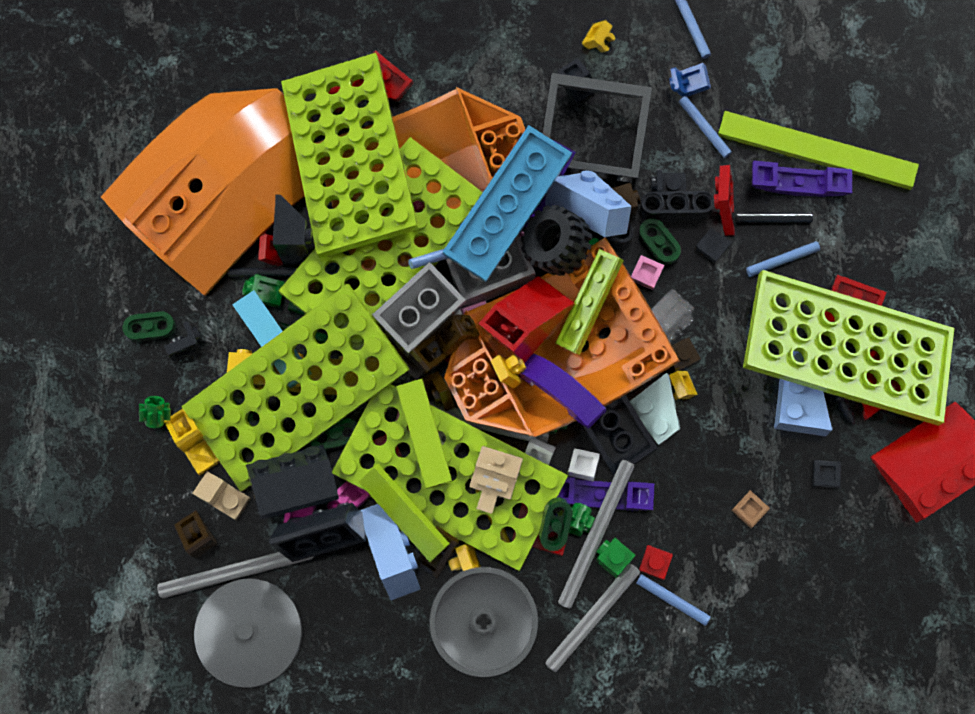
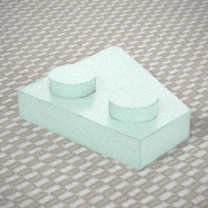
(658, 409)

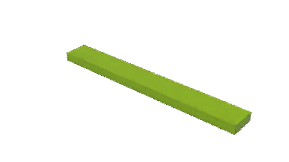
(818, 150)

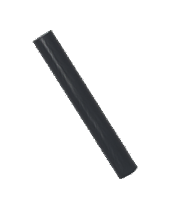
(774, 217)
(277, 272)

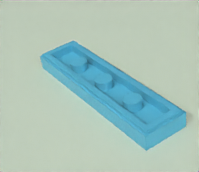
(261, 325)

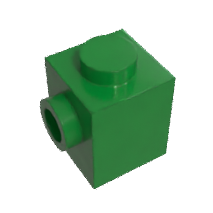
(614, 557)

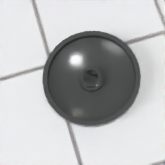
(483, 621)
(248, 633)

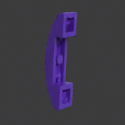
(801, 181)
(563, 389)
(635, 496)

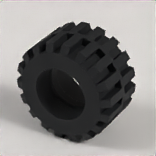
(541, 233)

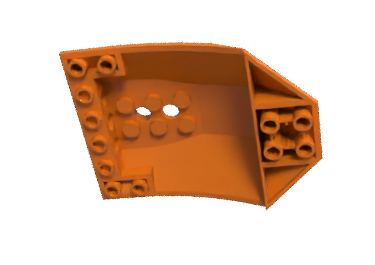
(459, 131)
(244, 158)
(607, 369)

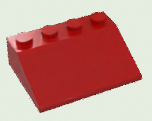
(931, 463)

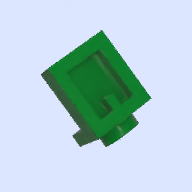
(265, 288)

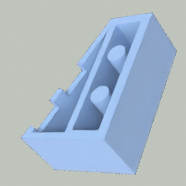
(591, 200)
(801, 408)
(390, 552)

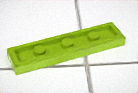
(589, 301)
(424, 433)
(404, 512)

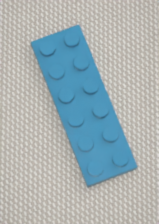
(507, 203)

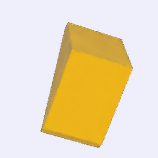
(184, 431)

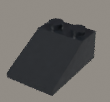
(619, 435)

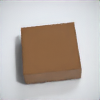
(750, 509)

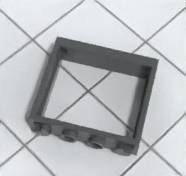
(608, 88)

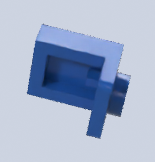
(690, 80)

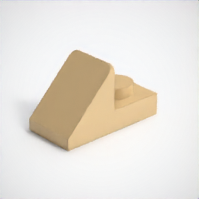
(221, 496)

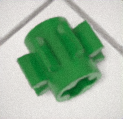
(154, 412)
(581, 519)

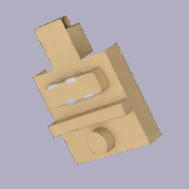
(494, 476)

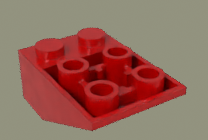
(526, 317)

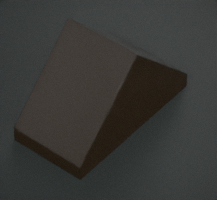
(428, 355)
(195, 535)
(438, 564)

